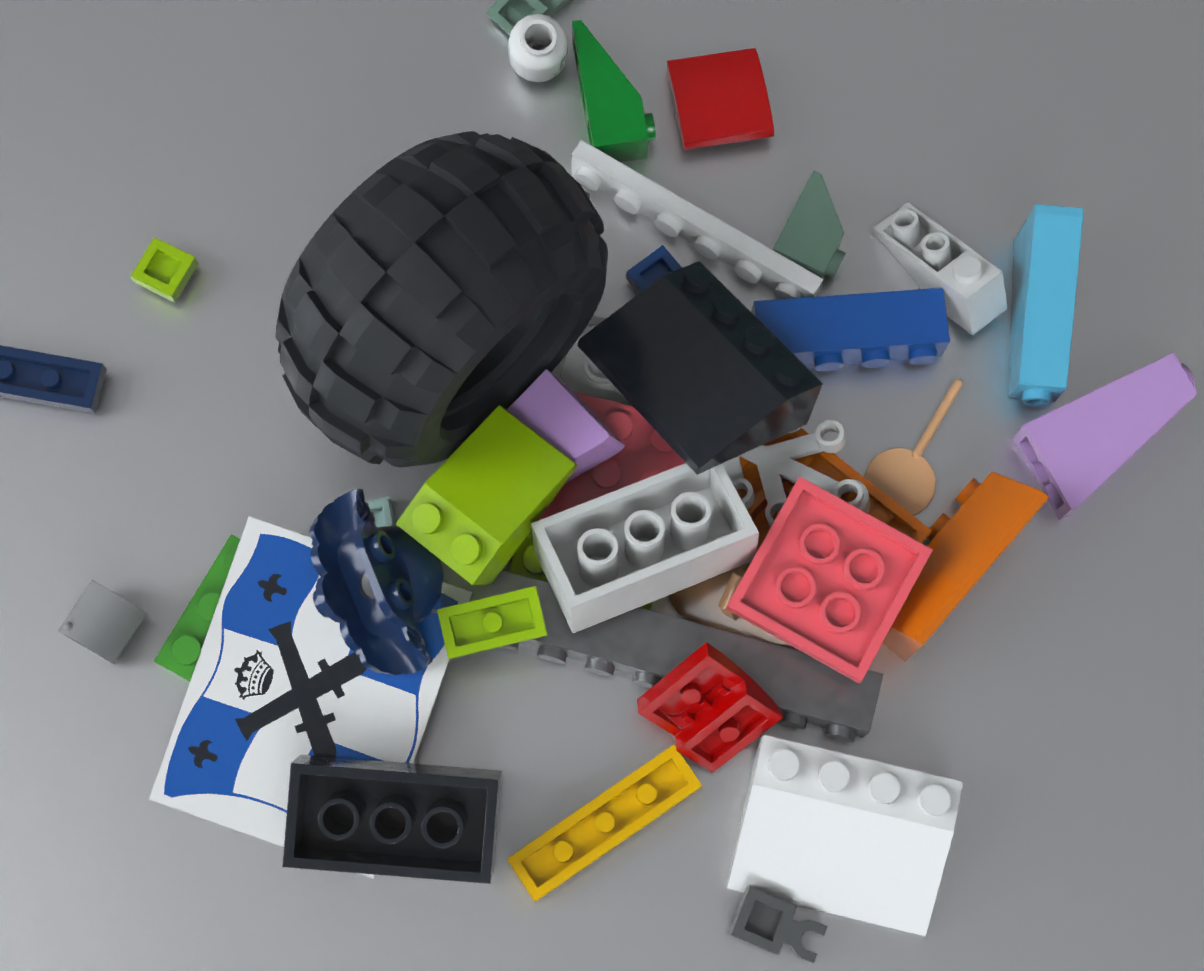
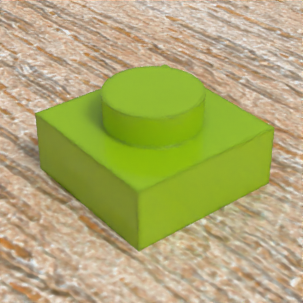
(164, 269)

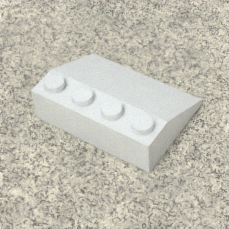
(845, 834)

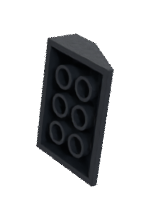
(702, 368)

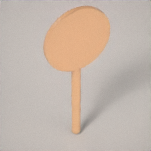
(904, 472)

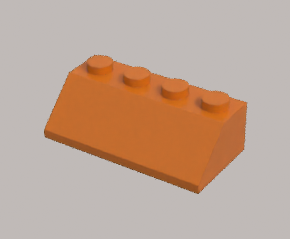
(961, 554)

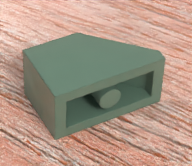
(813, 231)

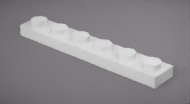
(679, 217)

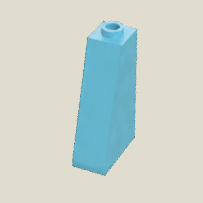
(1043, 303)

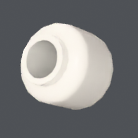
(538, 47)

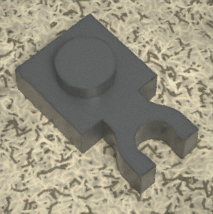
(769, 924)

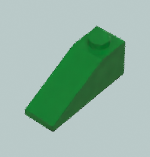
(610, 101)

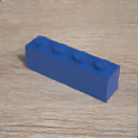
(860, 327)

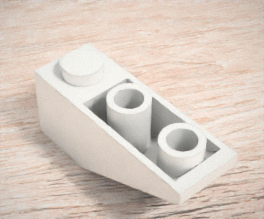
(940, 260)

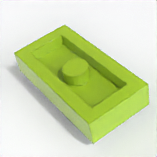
(492, 622)

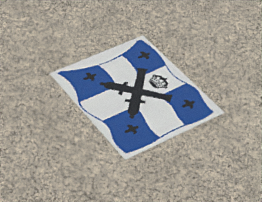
(284, 687)

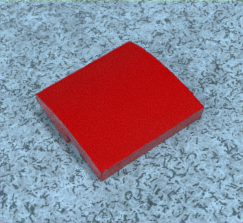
(720, 98)
(709, 707)

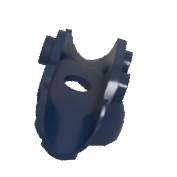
(400, 573)

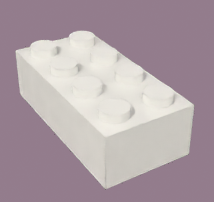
(643, 543)

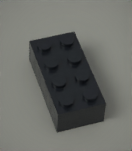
(392, 818)

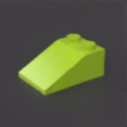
(487, 497)

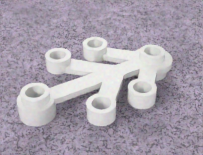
(779, 461)

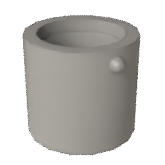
(102, 621)

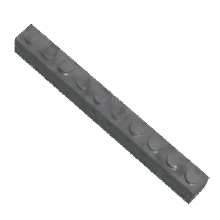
(656, 643)

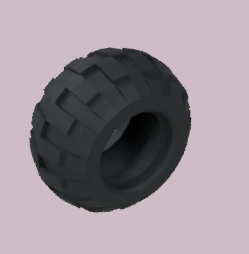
(439, 295)

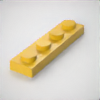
(604, 823)

